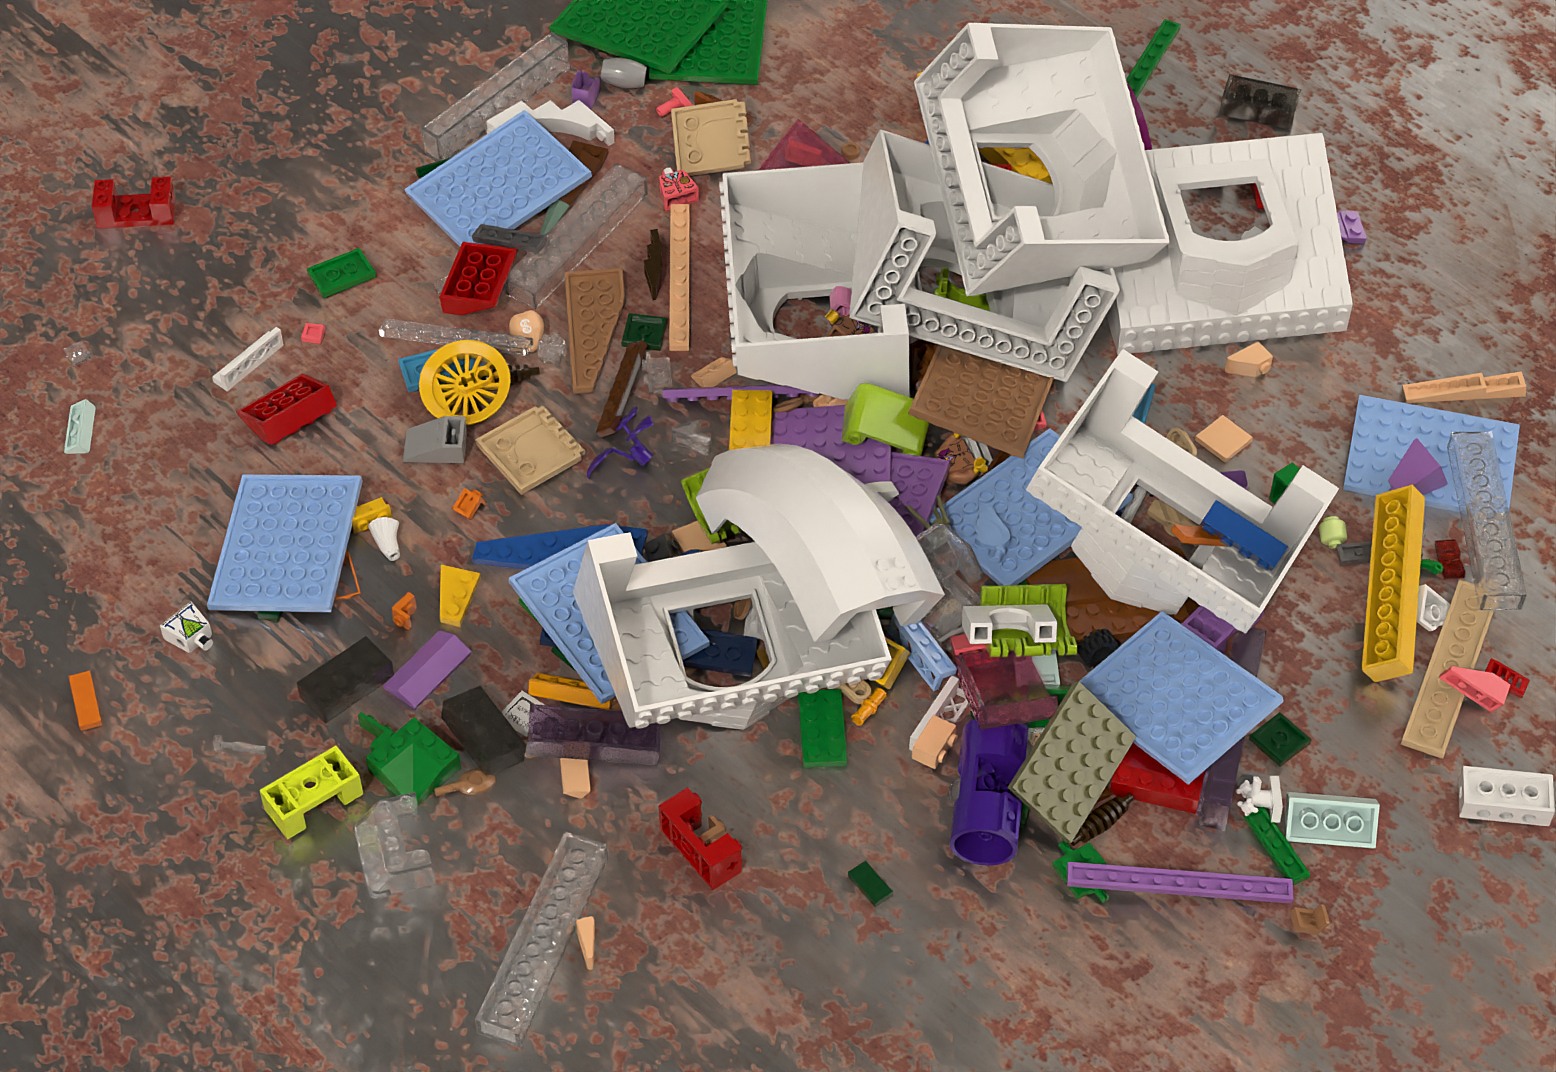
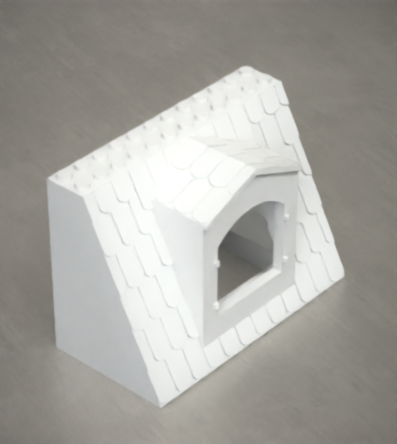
(1072, 107)
(907, 227)
(797, 239)
(1246, 289)
(1111, 452)
(634, 636)

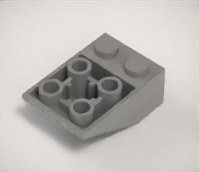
(437, 441)

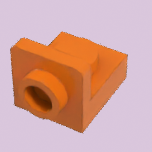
(468, 503)
(403, 610)

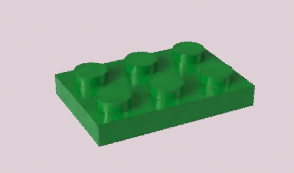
(341, 272)

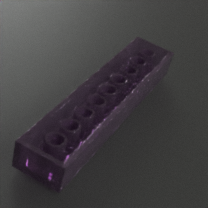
(1221, 775)

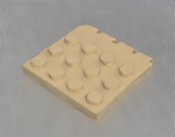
(711, 137)
(530, 448)

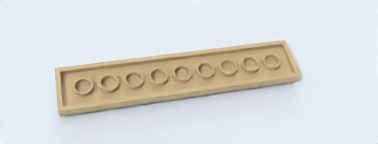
(1457, 646)

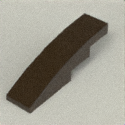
(653, 264)

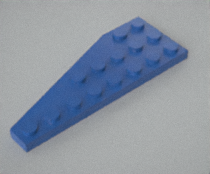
(529, 550)

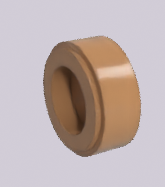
(850, 150)

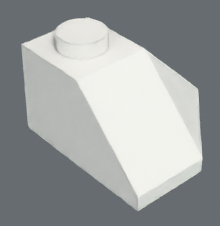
(1431, 608)

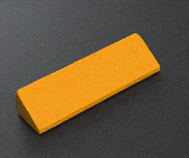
(564, 690)

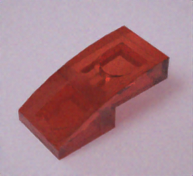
(1449, 556)

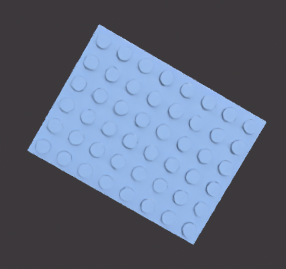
(499, 180)
(1386, 431)
(1034, 527)
(285, 543)
(550, 597)
(1180, 696)

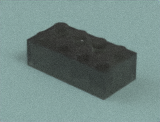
(1260, 101)
(345, 679)
(483, 731)

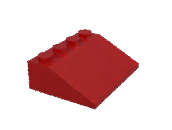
(476, 278)
(288, 408)
(1154, 783)

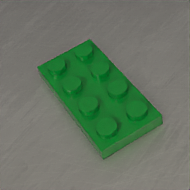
(822, 728)

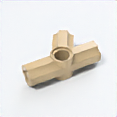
(1168, 516)

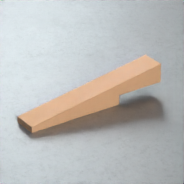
(1466, 388)

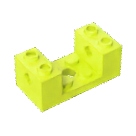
(289, 799)

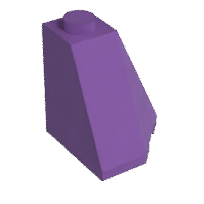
(1419, 469)

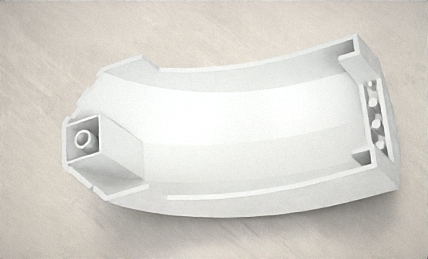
(823, 532)

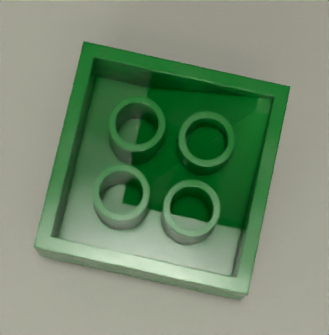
(413, 761)

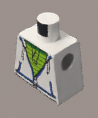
(188, 629)

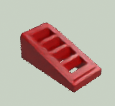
(1502, 670)

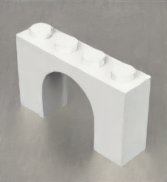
(1035, 619)

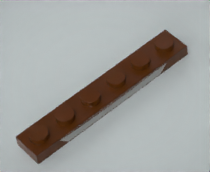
(621, 388)

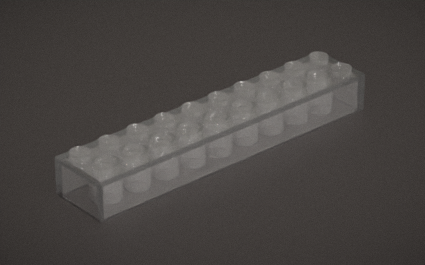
(514, 83)
(576, 235)
(1486, 521)
(541, 940)

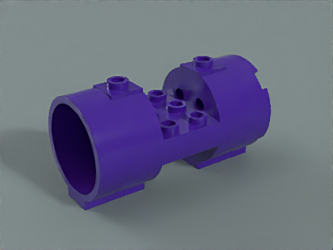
(987, 811)

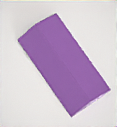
(428, 669)

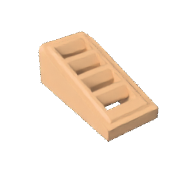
(586, 934)

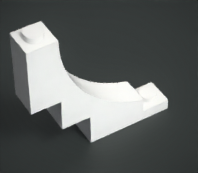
(573, 120)

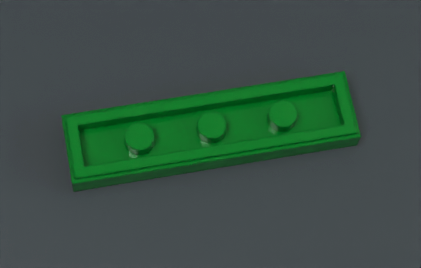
(1277, 846)

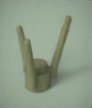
(944, 520)

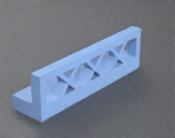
(926, 647)

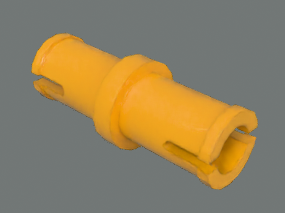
(869, 706)

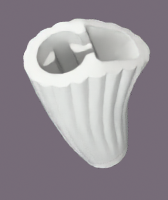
(385, 535)

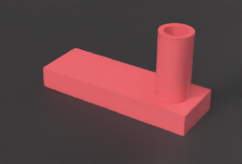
(679, 100)

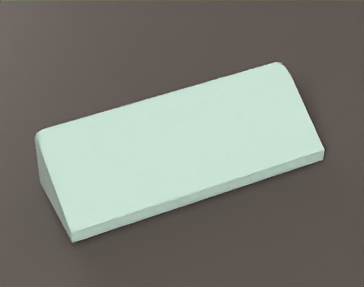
(80, 427)

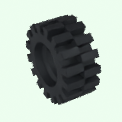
(1096, 647)

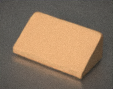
(714, 372)
(575, 777)

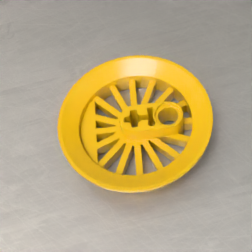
(432, 392)

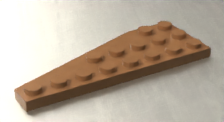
(593, 312)

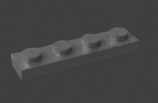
(509, 238)
(1355, 553)

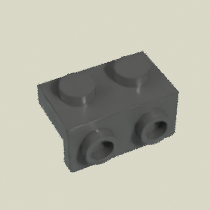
(661, 548)

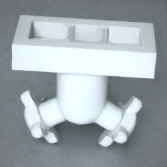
(1262, 798)

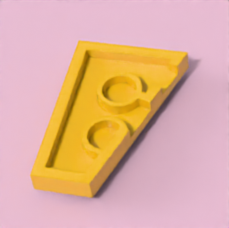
(456, 593)

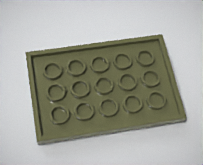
(1072, 762)

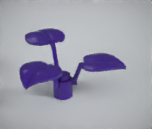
(638, 450)

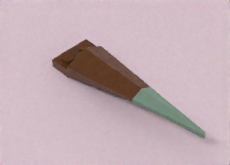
(590, 156)

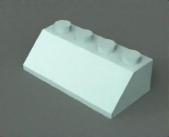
(1331, 819)

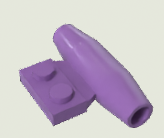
(1351, 227)

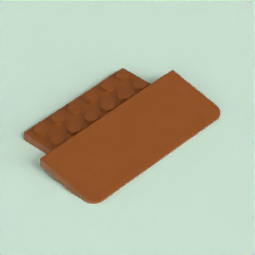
(1089, 605)

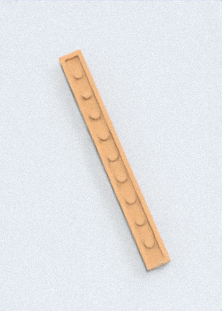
(679, 277)

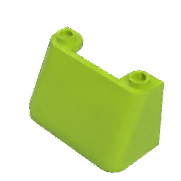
(884, 418)

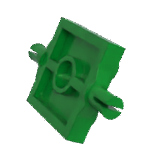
(1084, 854)

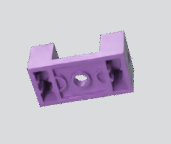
(1211, 628)

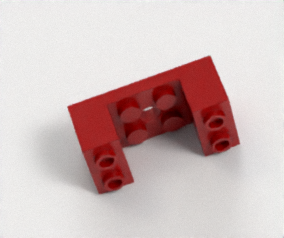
(116, 210)
(714, 862)

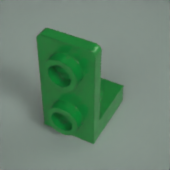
(371, 725)

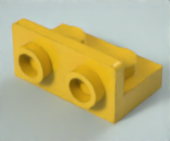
(368, 512)

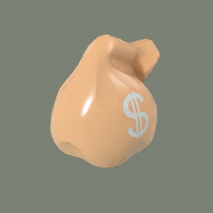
(527, 325)

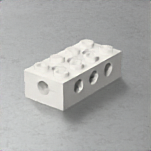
(1506, 796)

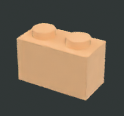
(934, 742)

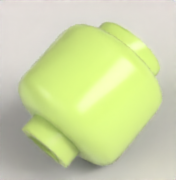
(1332, 531)

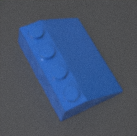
(1243, 535)

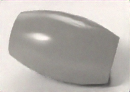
(623, 73)

